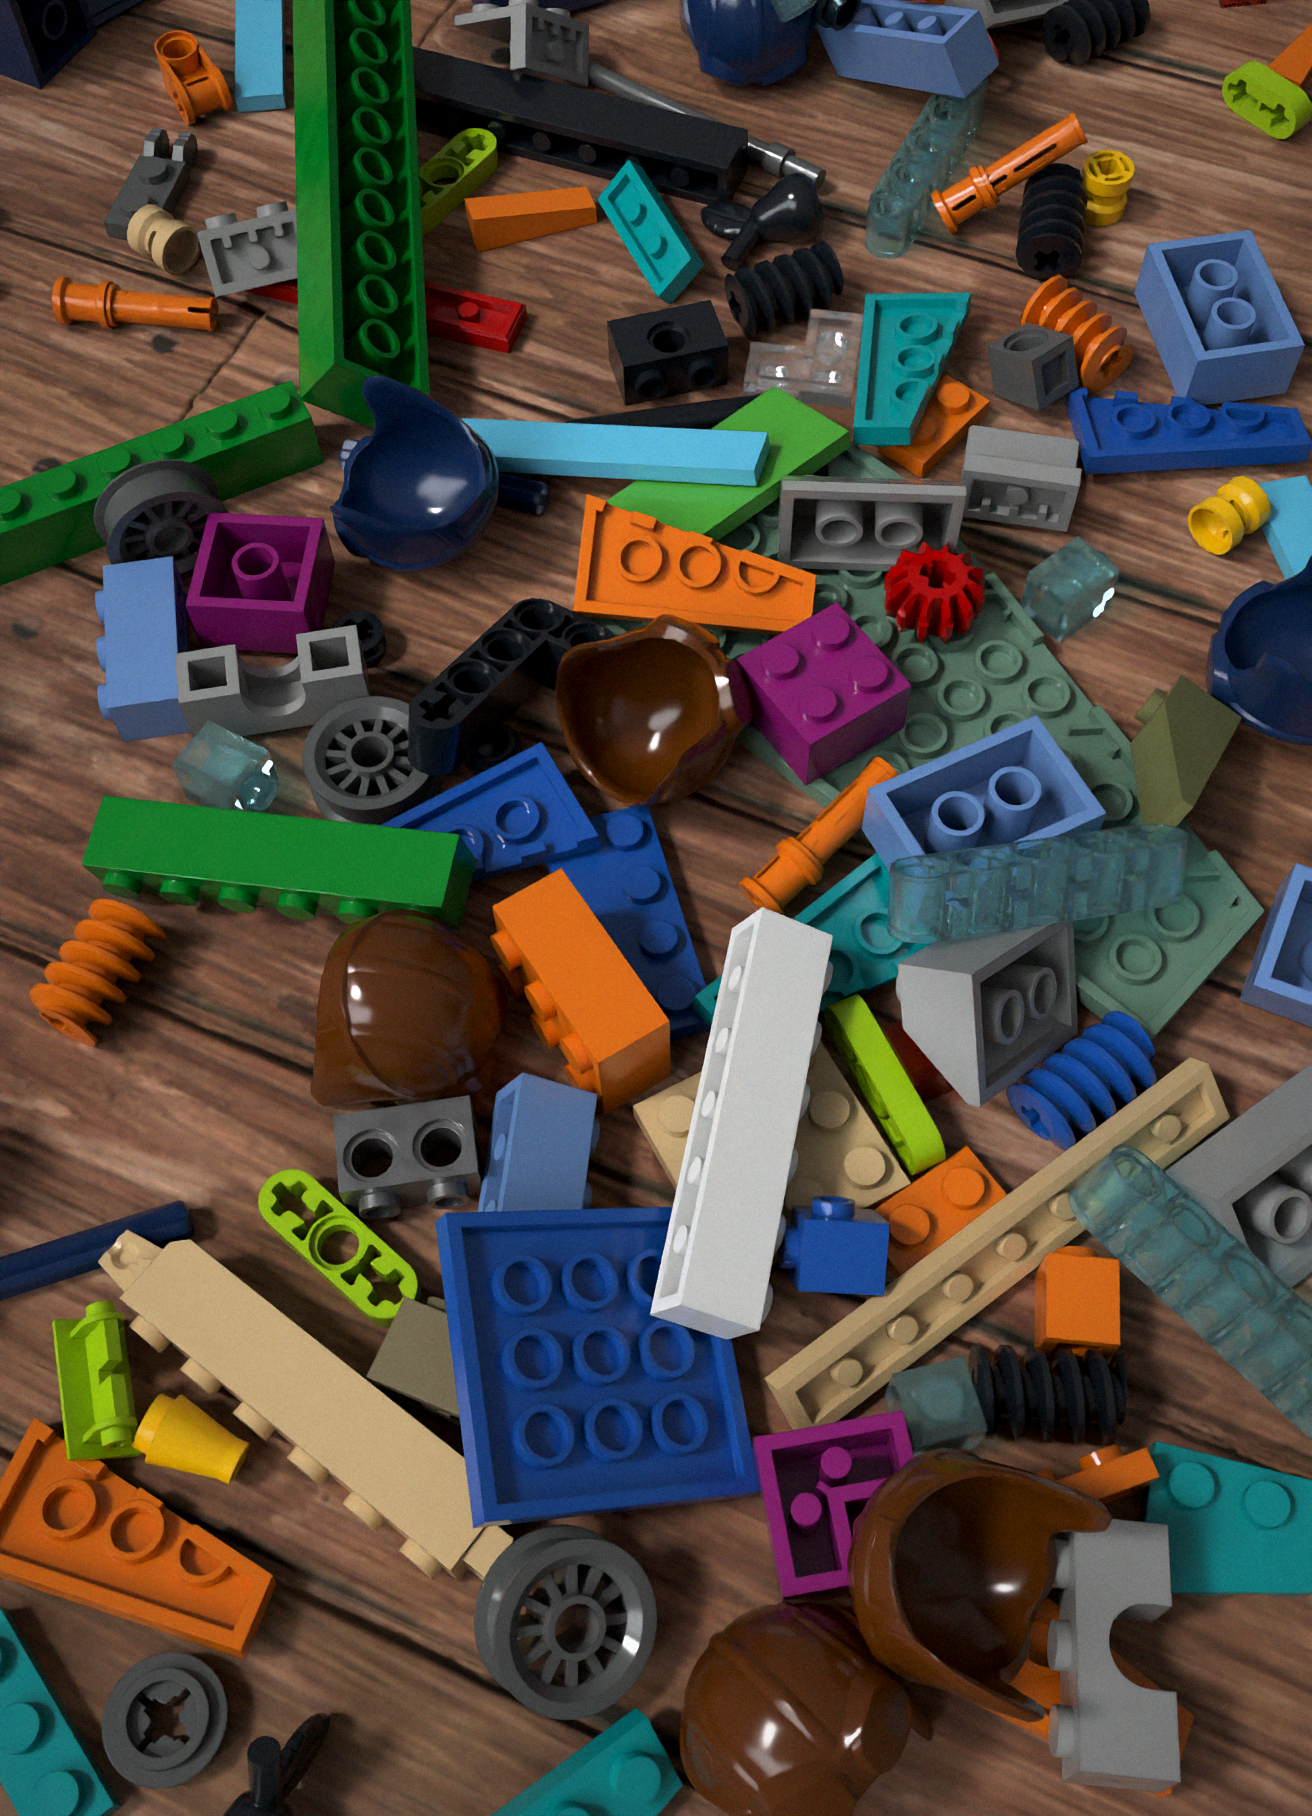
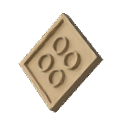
(834, 1140)

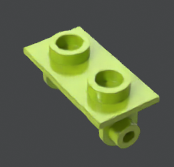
(95, 1384)

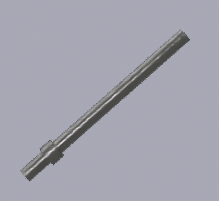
(776, 158)

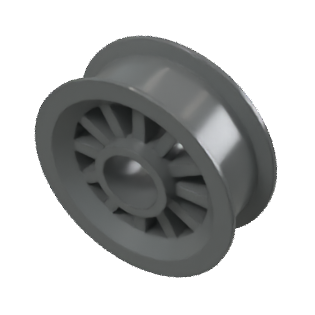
(157, 513)
(350, 740)
(544, 1666)

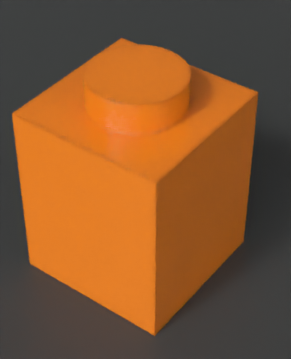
(1077, 1302)

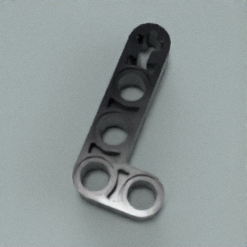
(492, 682)

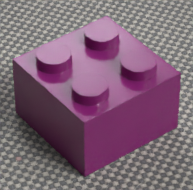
(260, 581)
(824, 693)

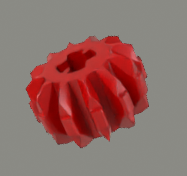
(934, 592)

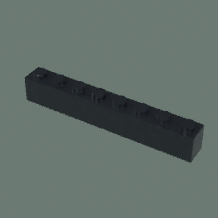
(579, 127)

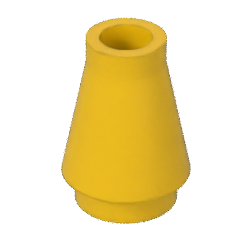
(189, 1440)

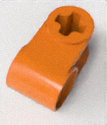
(190, 76)

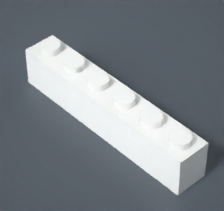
(744, 1128)

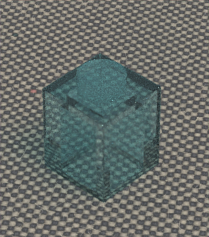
(1069, 588)
(226, 771)
(938, 1406)

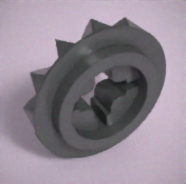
(129, 1720)

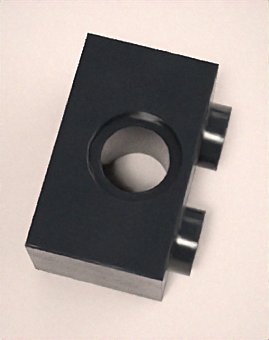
(668, 352)

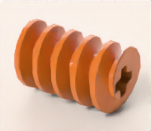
(1097, 346)
(93, 967)

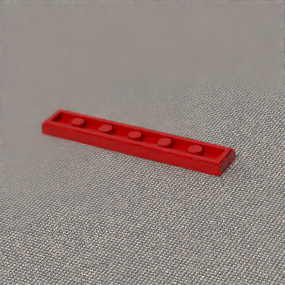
(449, 314)

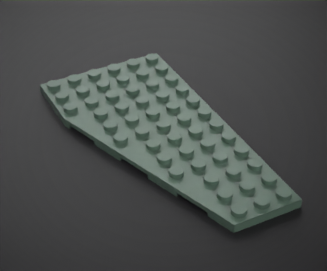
(984, 683)

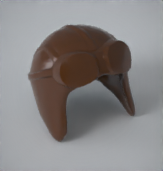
(651, 710)
(405, 1013)
(956, 1568)
(793, 1714)

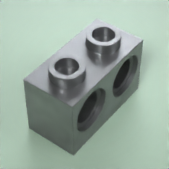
(408, 1138)

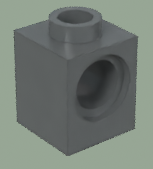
(1033, 366)

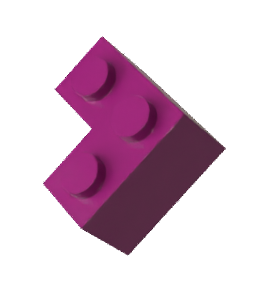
(809, 1487)

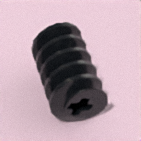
(1089, 27)
(1052, 222)
(782, 285)
(1050, 1392)

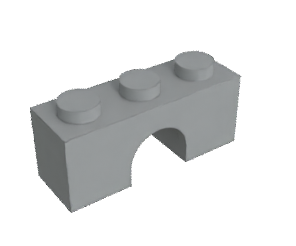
(256, 700)
(1105, 1723)

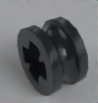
(367, 626)

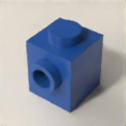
(835, 1247)

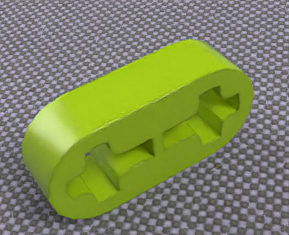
(1266, 99)

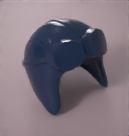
(745, 40)
(417, 485)
(1264, 658)

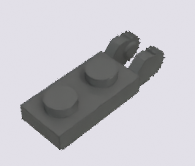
(153, 179)

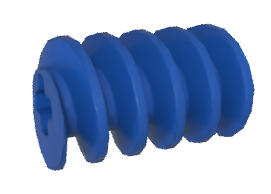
(1085, 1080)

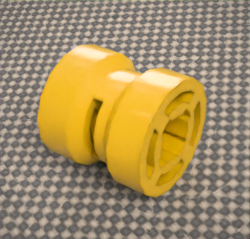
(1106, 180)
(1223, 519)

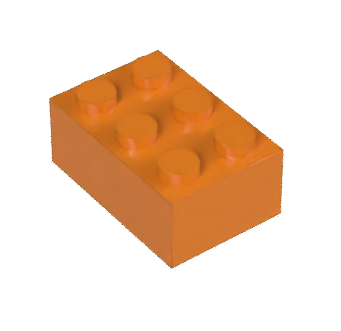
(581, 992)

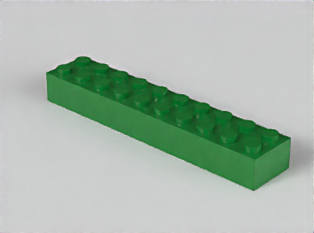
(357, 203)

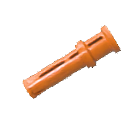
(982, 189)
(111, 306)
(802, 858)

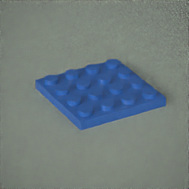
(569, 1380)

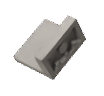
(540, 40)
(250, 251)
(1020, 477)

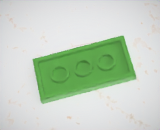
(799, 446)

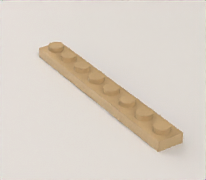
(986, 1255)

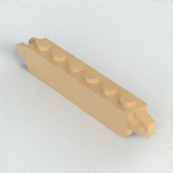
(308, 1397)

